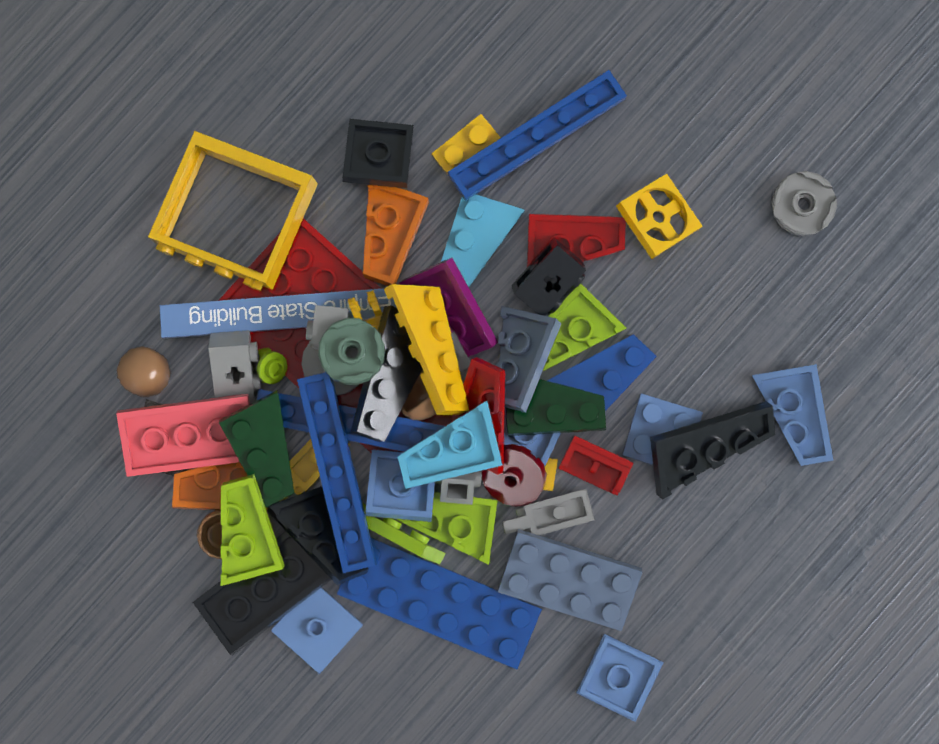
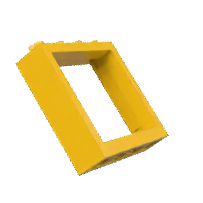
(181, 185)

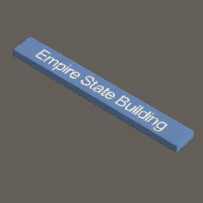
(258, 313)

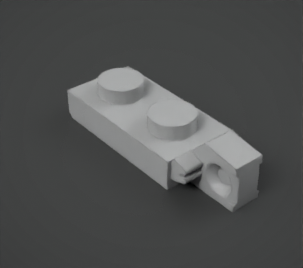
(552, 514)

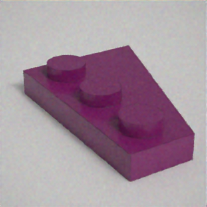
(460, 305)

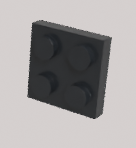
(378, 153)

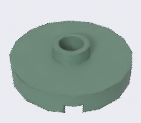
(346, 335)

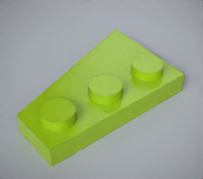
(583, 325)
(461, 525)
(247, 534)
(414, 542)

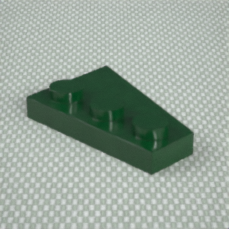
(558, 410)
(261, 446)

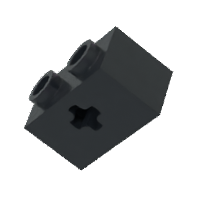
(551, 262)

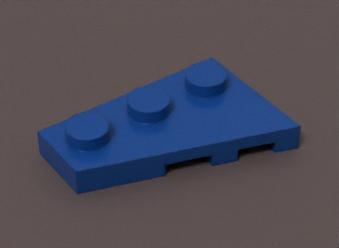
(610, 370)

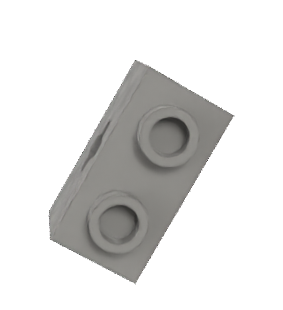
(231, 351)

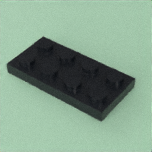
(251, 606)

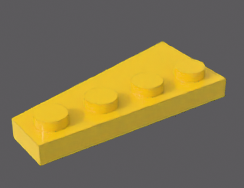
(426, 322)

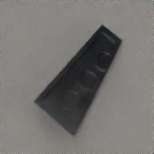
(389, 389)
(706, 444)

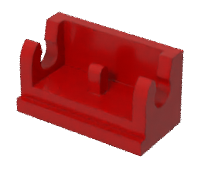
(595, 465)

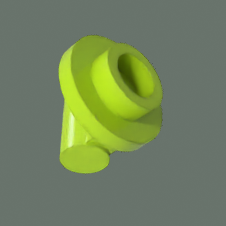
(271, 366)

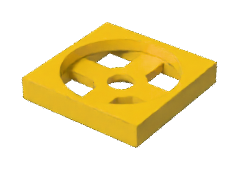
(677, 205)

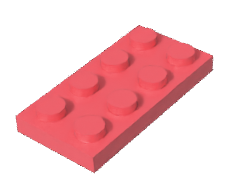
(177, 435)

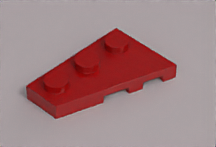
(583, 235)
(483, 384)

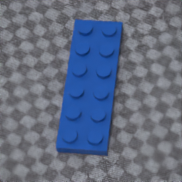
(444, 604)

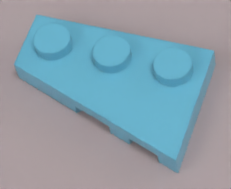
(478, 232)
(453, 451)

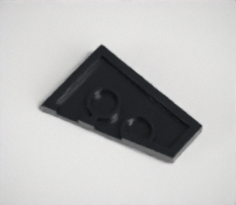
(309, 524)

